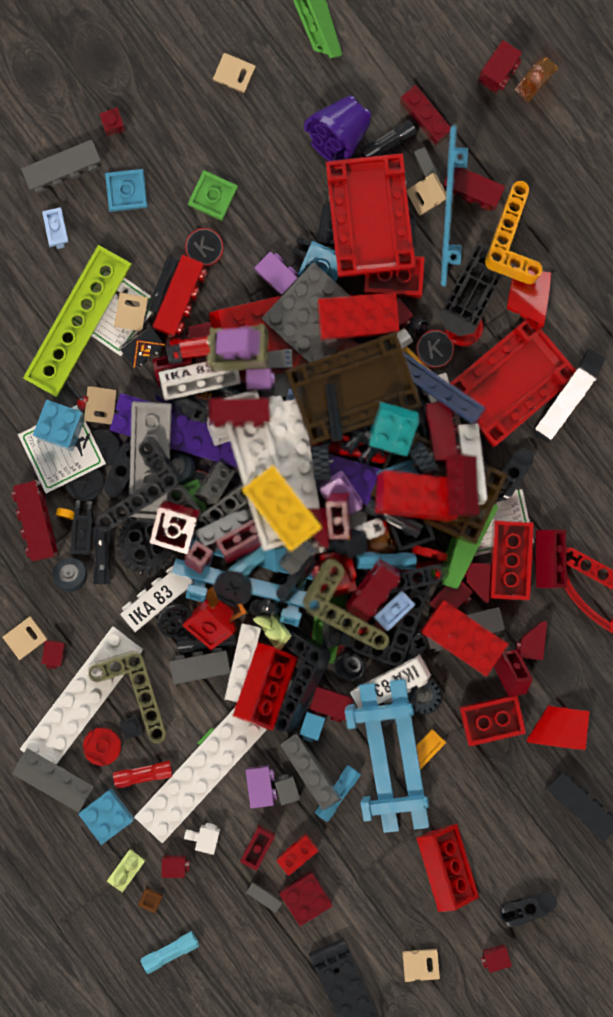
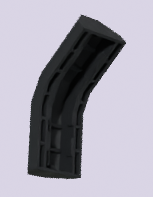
(470, 294)

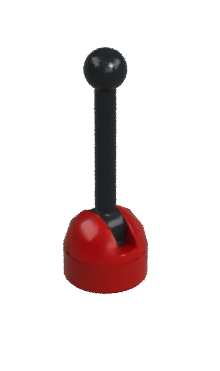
(81, 402)

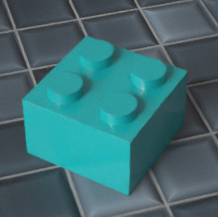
(393, 429)

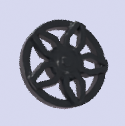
(174, 620)

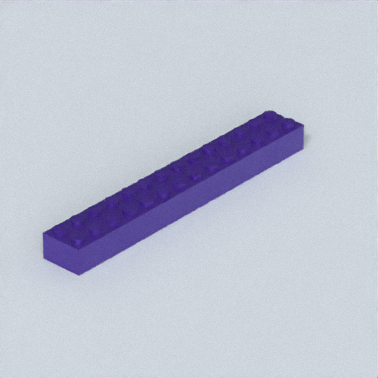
(196, 440)

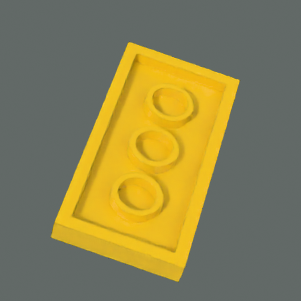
(281, 508)

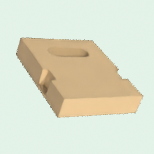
(230, 70)
(430, 191)
(129, 316)
(100, 400)
(21, 641)
(416, 965)

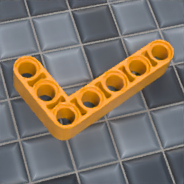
(506, 235)

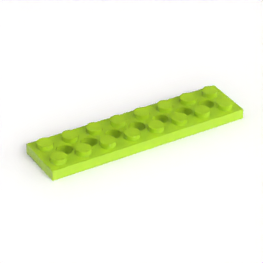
(71, 309)

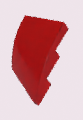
(530, 299)
(561, 728)

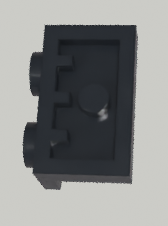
(333, 636)

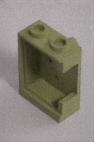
(259, 361)

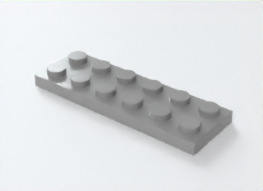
(152, 421)

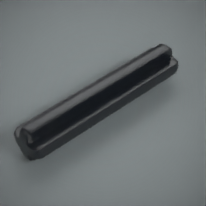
(333, 412)

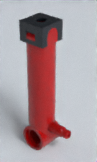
(188, 348)

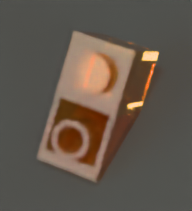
(536, 78)
(381, 544)

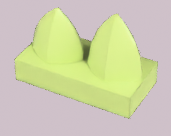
(273, 629)
(126, 870)

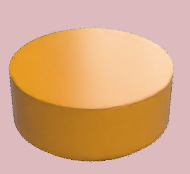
(65, 513)

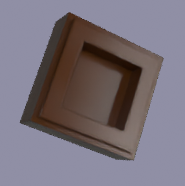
(150, 900)

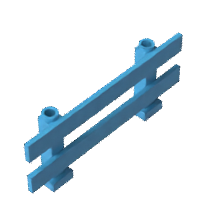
(448, 249)
(260, 588)
(372, 714)

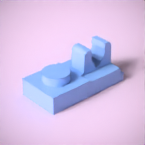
(55, 227)
(394, 610)

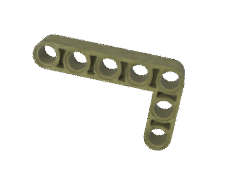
(339, 614)
(139, 688)

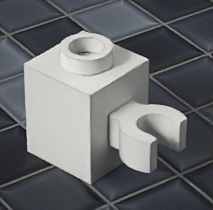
(205, 839)

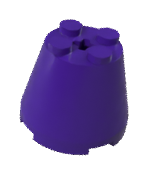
(338, 128)

